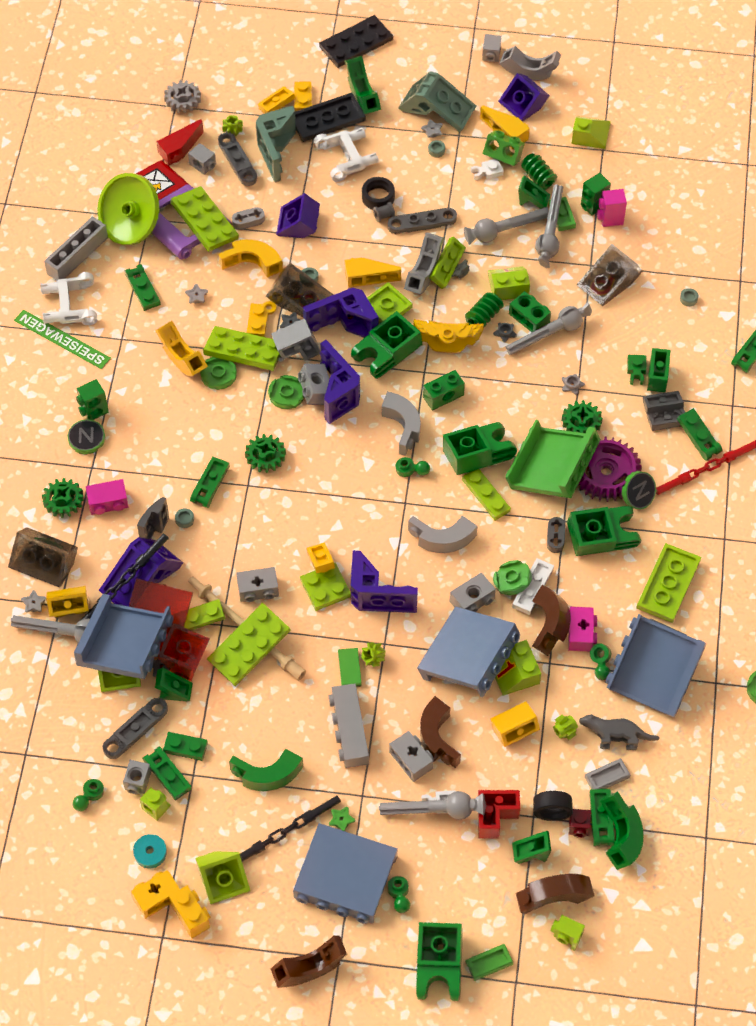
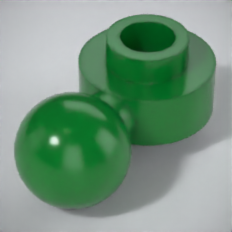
(422, 467)
(602, 669)
(81, 802)
(401, 903)

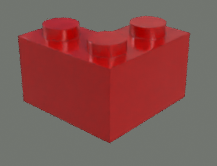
(499, 805)

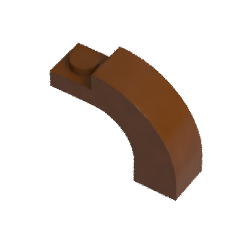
(556, 621)
(432, 718)
(555, 888)
(310, 966)

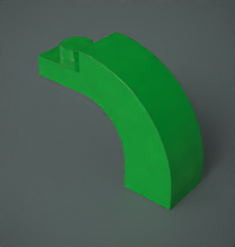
(361, 87)
(268, 777)
(628, 831)

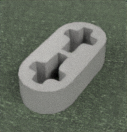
(248, 218)

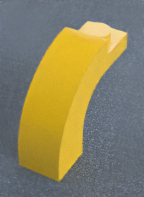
(254, 252)
(184, 358)

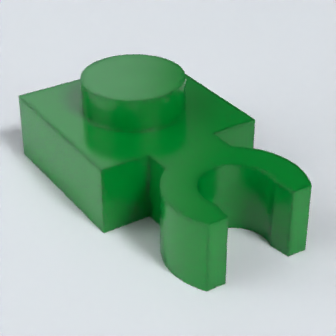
(636, 367)

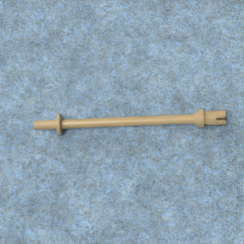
(287, 662)

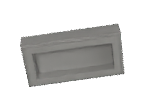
(607, 775)

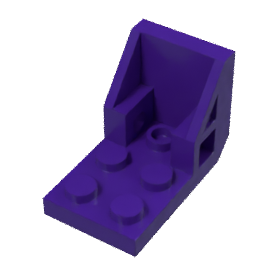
(339, 307)
(343, 386)
(159, 567)
(369, 596)

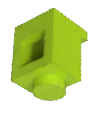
(154, 803)
(568, 931)

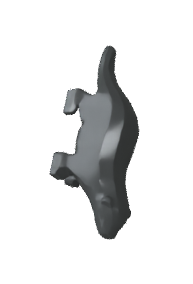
(616, 731)

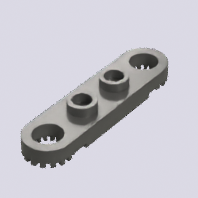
(237, 158)
(422, 220)
(135, 728)

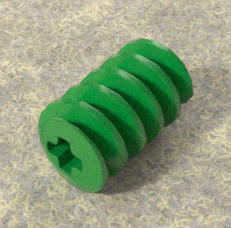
(539, 171)
(484, 309)

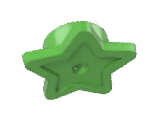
(341, 824)

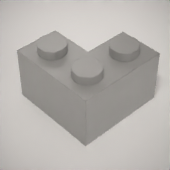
(296, 339)

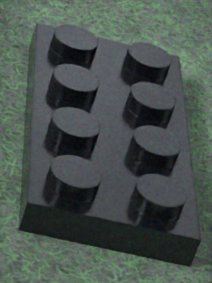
(356, 41)
(328, 117)

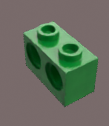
(527, 310)
(92, 400)

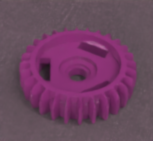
(620, 466)

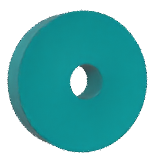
(147, 842)

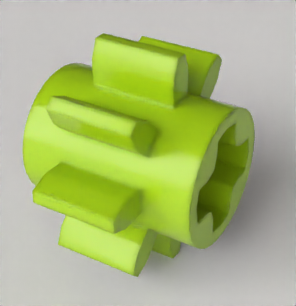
(232, 124)
(373, 654)
(565, 727)

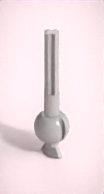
(487, 230)
(547, 244)
(569, 318)
(51, 626)
(458, 805)

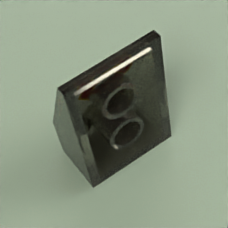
(609, 275)
(295, 290)

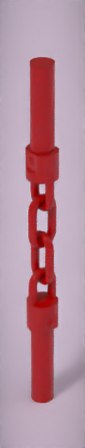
(685, 477)

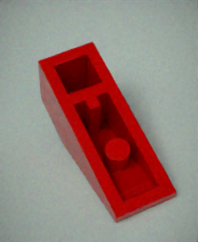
(178, 144)

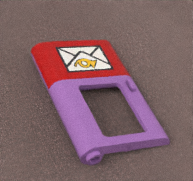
(168, 185)

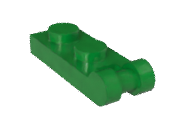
(142, 287)
(747, 351)
(699, 434)
(210, 481)
(167, 773)
(600, 818)

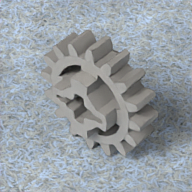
(182, 96)

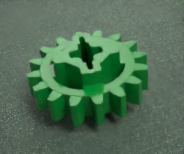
(572, 417)
(265, 451)
(63, 497)

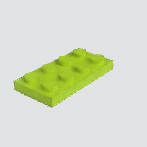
(204, 218)
(242, 348)
(668, 583)
(248, 644)

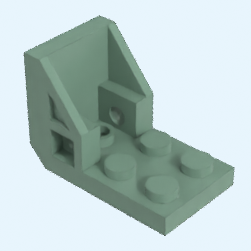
(438, 94)
(273, 134)

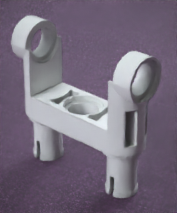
(345, 140)
(65, 314)

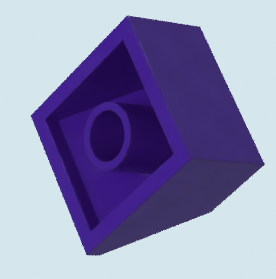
(523, 97)
(298, 217)

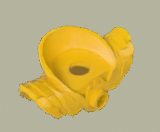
(447, 336)

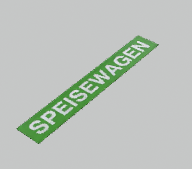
(62, 339)

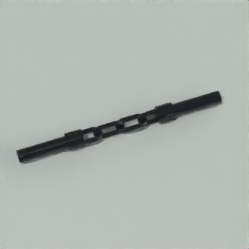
(141, 561)
(307, 817)

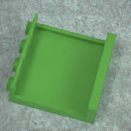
(552, 460)

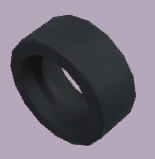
(376, 183)
(553, 805)

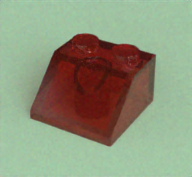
(183, 651)

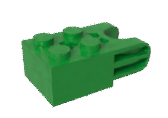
(388, 343)
(477, 447)
(600, 530)
(439, 964)

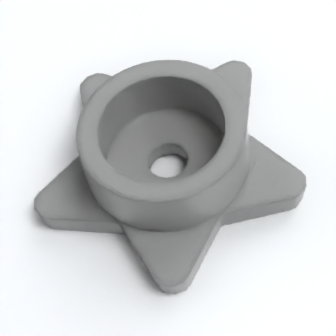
(436, 129)
(196, 298)
(572, 379)
(33, 607)

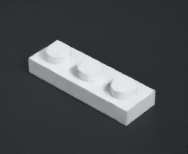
(540, 574)

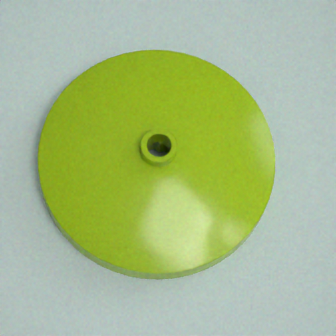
(128, 208)

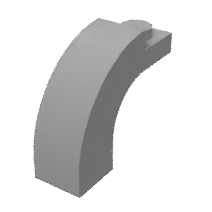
(535, 68)
(418, 277)
(404, 412)
(443, 540)

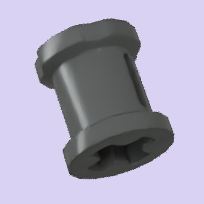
(383, 212)

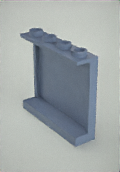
(122, 639)
(469, 649)
(655, 665)
(344, 873)

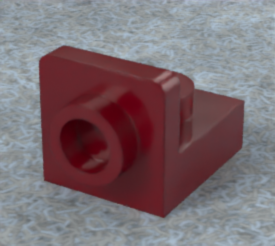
(580, 823)

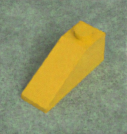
(504, 122)
(368, 272)

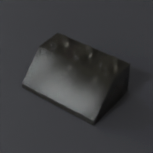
(42, 556)

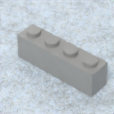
(76, 249)
(350, 726)

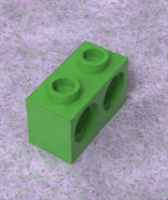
(503, 152)

